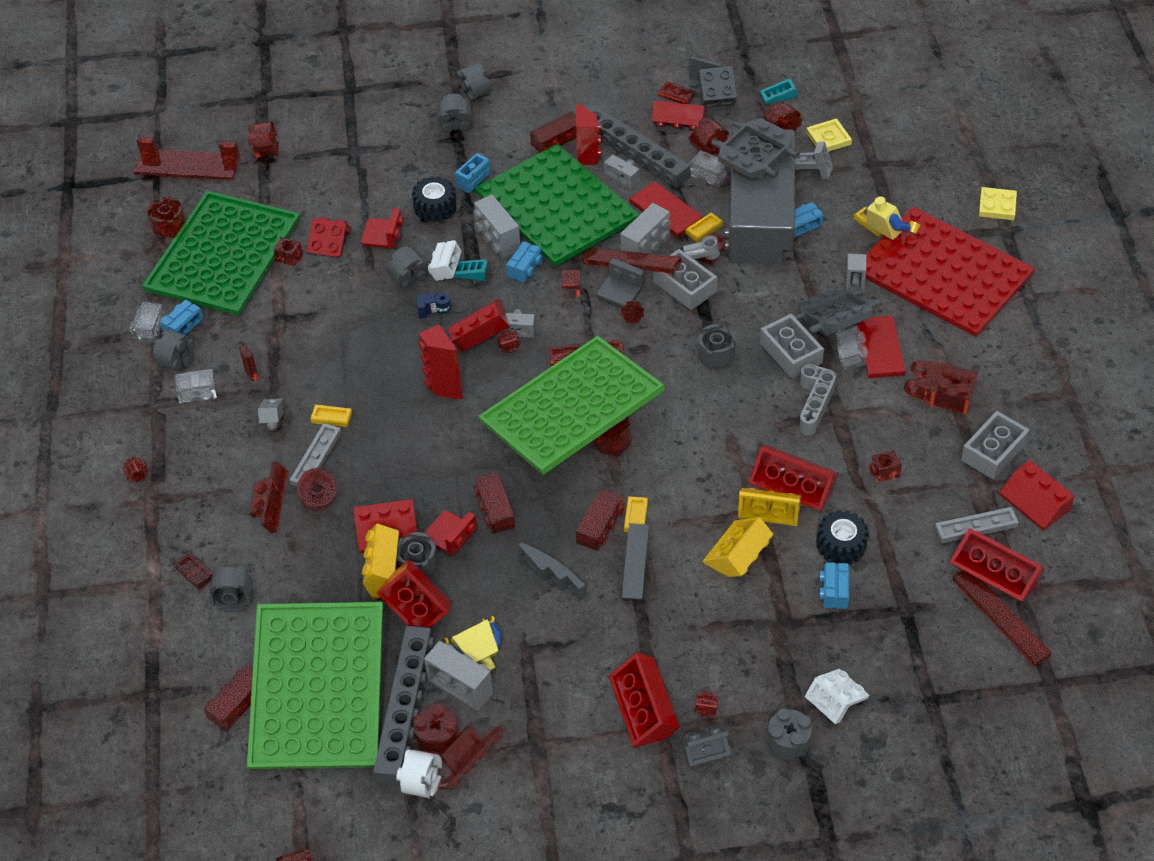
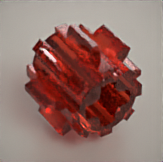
(632, 312)
(508, 341)
(135, 469)
(706, 704)

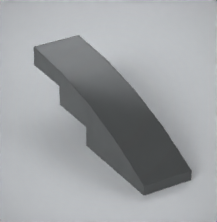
(635, 562)
(548, 567)

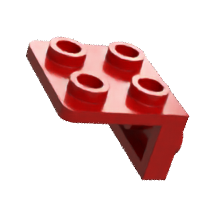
(383, 232)
(327, 237)
(451, 532)

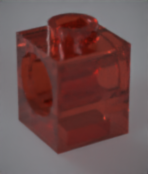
(288, 251)
(885, 466)

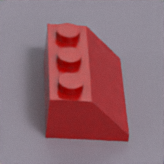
(677, 114)
(587, 136)
(479, 326)
(1037, 495)
(395, 515)
(414, 597)

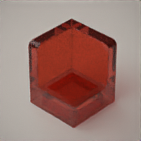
(571, 279)

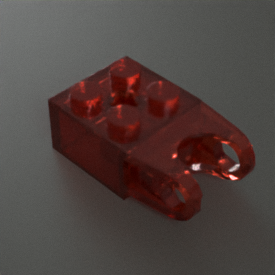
(943, 385)

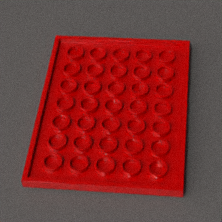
(946, 272)

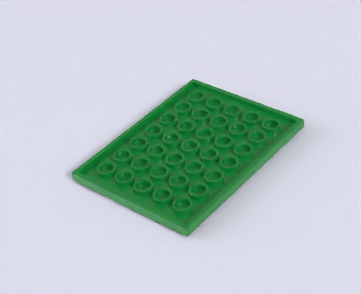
(558, 204)
(221, 252)

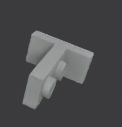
(818, 160)

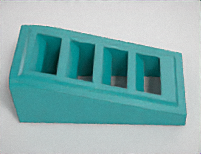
(786, 86)
(475, 270)

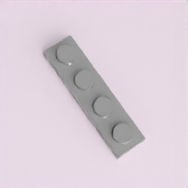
(317, 451)
(982, 523)

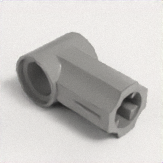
(707, 248)

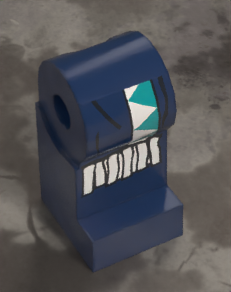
(433, 303)

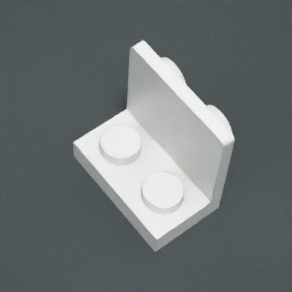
(835, 693)

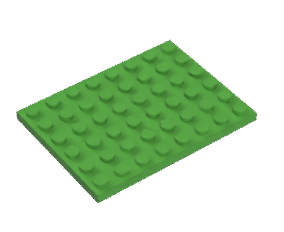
(571, 404)
(316, 686)

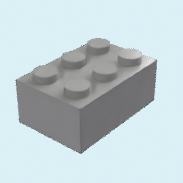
(496, 226)
(647, 231)
(690, 282)
(791, 345)
(995, 445)
(459, 675)

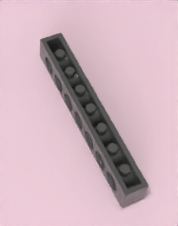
(641, 149)
(414, 639)

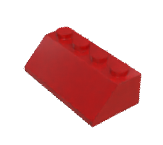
(440, 363)
(791, 474)
(997, 565)
(643, 700)

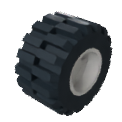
(434, 199)
(842, 537)

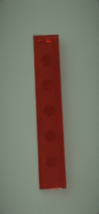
(644, 261)
(1003, 618)

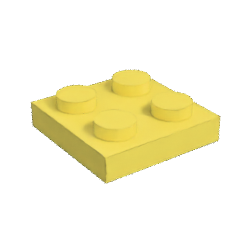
(830, 132)
(997, 203)

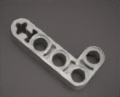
(822, 385)

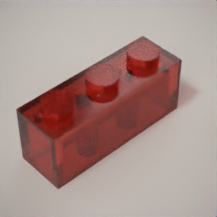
(555, 132)
(494, 502)
(600, 519)
(231, 700)

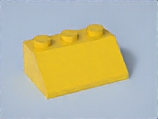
(769, 505)
(739, 547)
(380, 557)

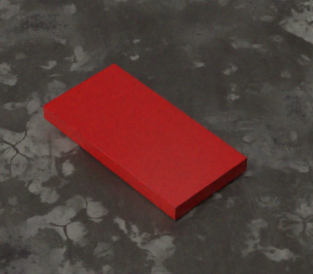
(680, 213)
(883, 347)

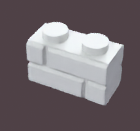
(445, 260)

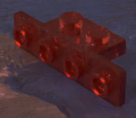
(268, 497)
(465, 751)

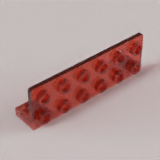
(186, 163)

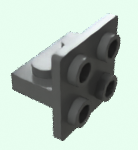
(705, 745)

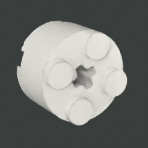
(420, 773)

